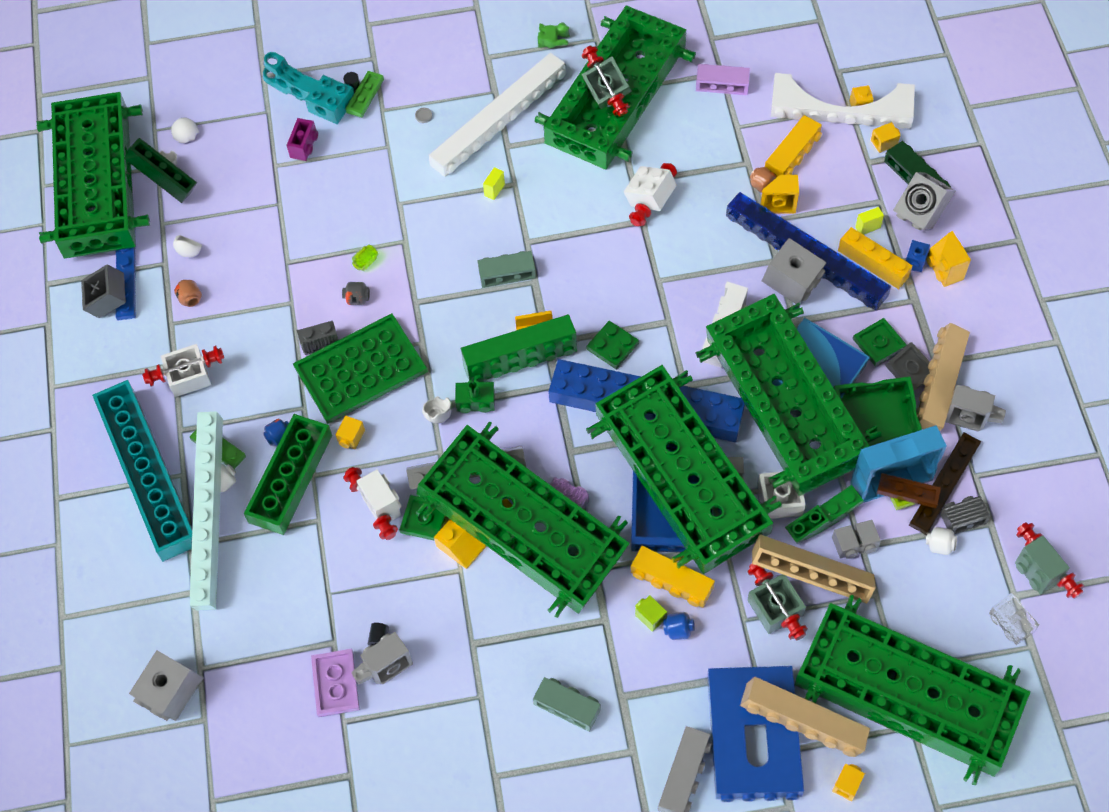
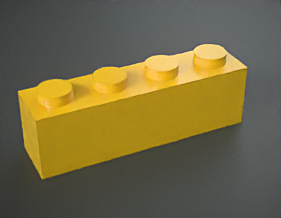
(794, 146)
(874, 258)
(664, 574)

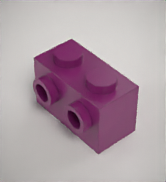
(302, 139)

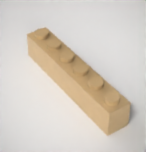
(943, 376)
(813, 568)
(805, 717)

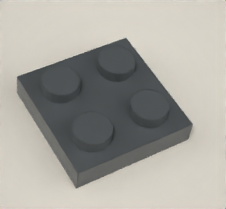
(910, 363)

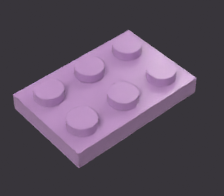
(334, 683)

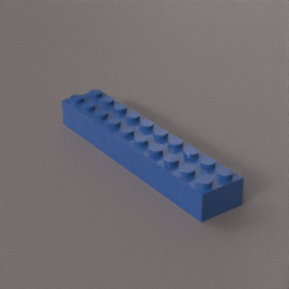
(585, 385)

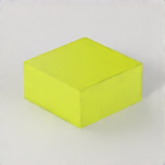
(494, 183)
(869, 220)

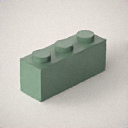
(506, 269)
(567, 703)

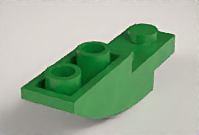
(824, 516)

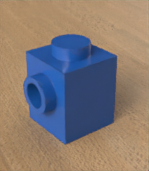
(917, 255)

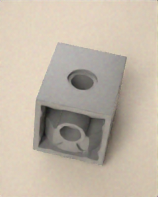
(912, 204)
(794, 272)
(165, 687)

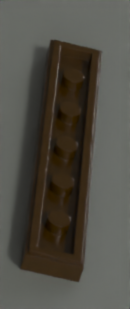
(947, 480)

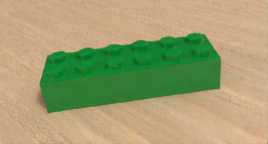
(519, 349)
(288, 474)

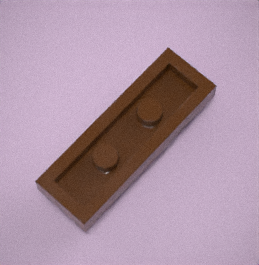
(908, 490)

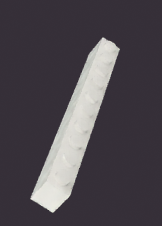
(497, 114)

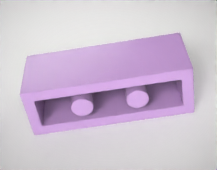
(722, 79)

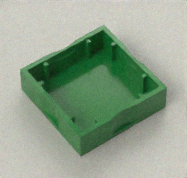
(885, 403)

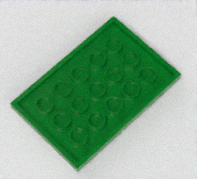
(359, 368)

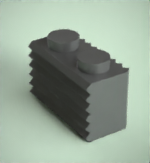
(317, 336)
(965, 515)

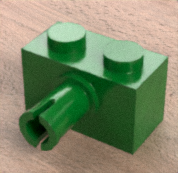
(475, 396)

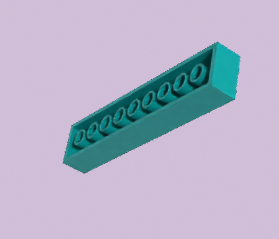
(145, 470)

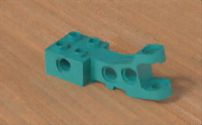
(323, 97)

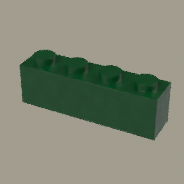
(907, 162)
(160, 170)

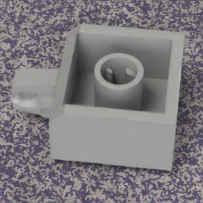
(973, 409)
(383, 660)

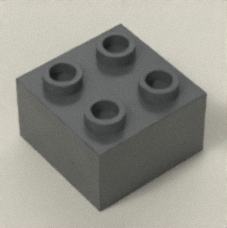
(103, 291)

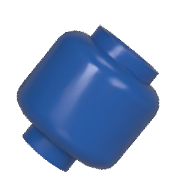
(275, 431)
(678, 626)

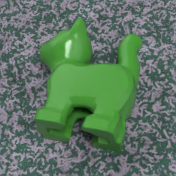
(549, 35)

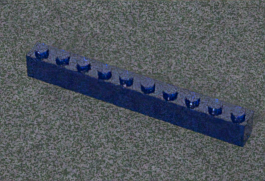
(838, 269)

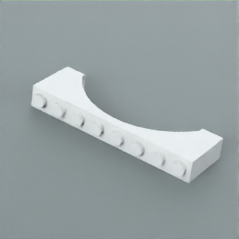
(793, 102)

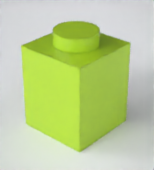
(650, 613)

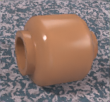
(761, 178)
(188, 293)

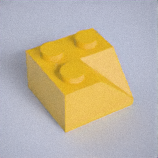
(948, 260)

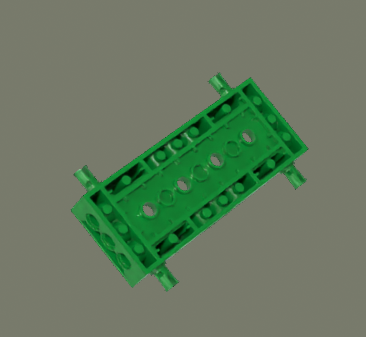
(627, 37)
(98, 126)
(804, 388)
(665, 473)
(512, 530)
(904, 702)

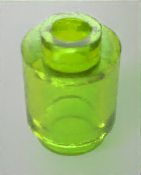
(364, 257)

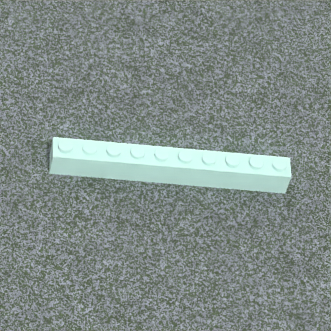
(206, 511)

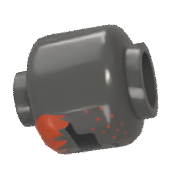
(356, 293)

